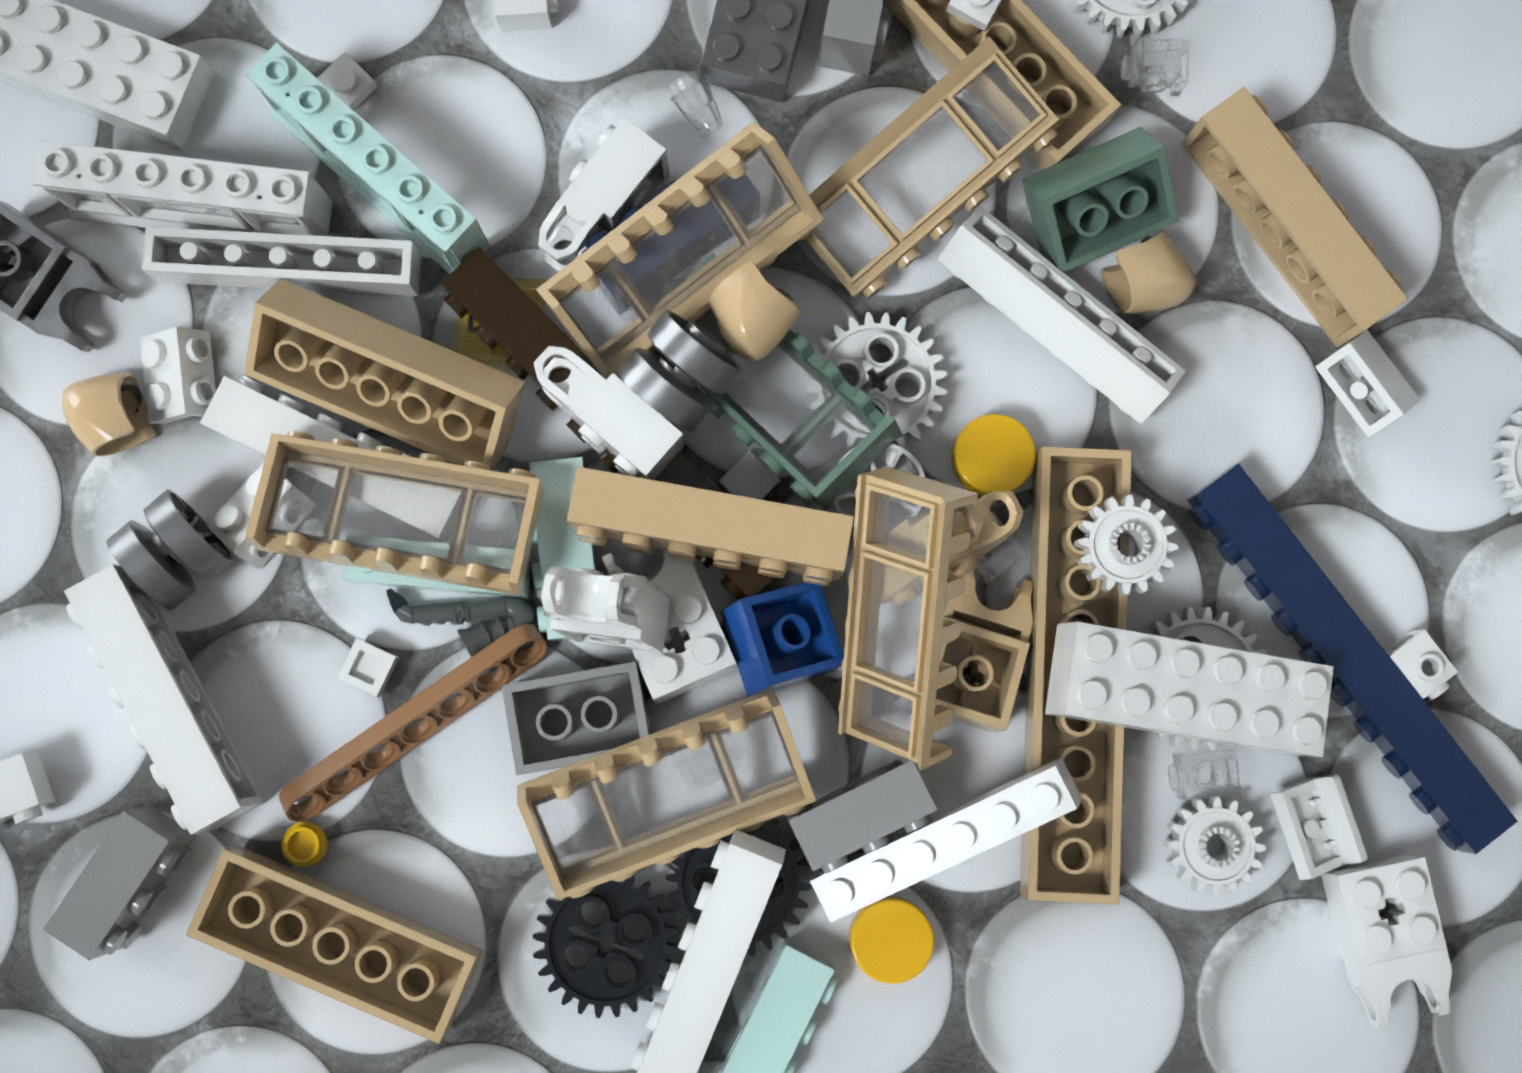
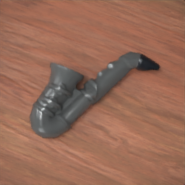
(487, 618)

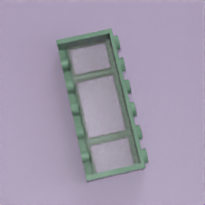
(802, 416)

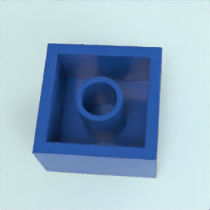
(782, 637)

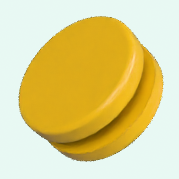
(993, 454)
(891, 940)

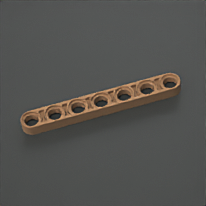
(401, 740)

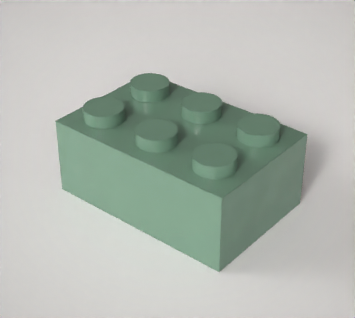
(1101, 199)

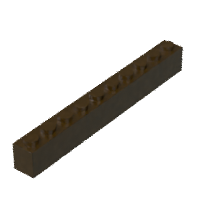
(524, 332)

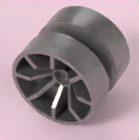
(688, 359)
(159, 559)

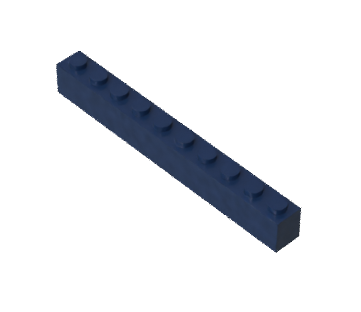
(1363, 673)

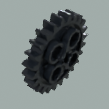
(777, 909)
(591, 982)

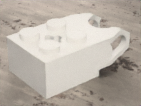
(605, 188)
(610, 415)
(606, 609)
(690, 614)
(1394, 947)

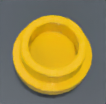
(304, 844)

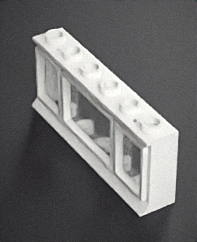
(180, 191)

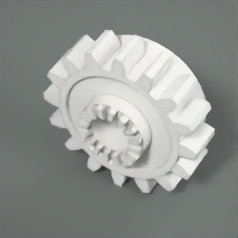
(1149, 541)
(1237, 849)

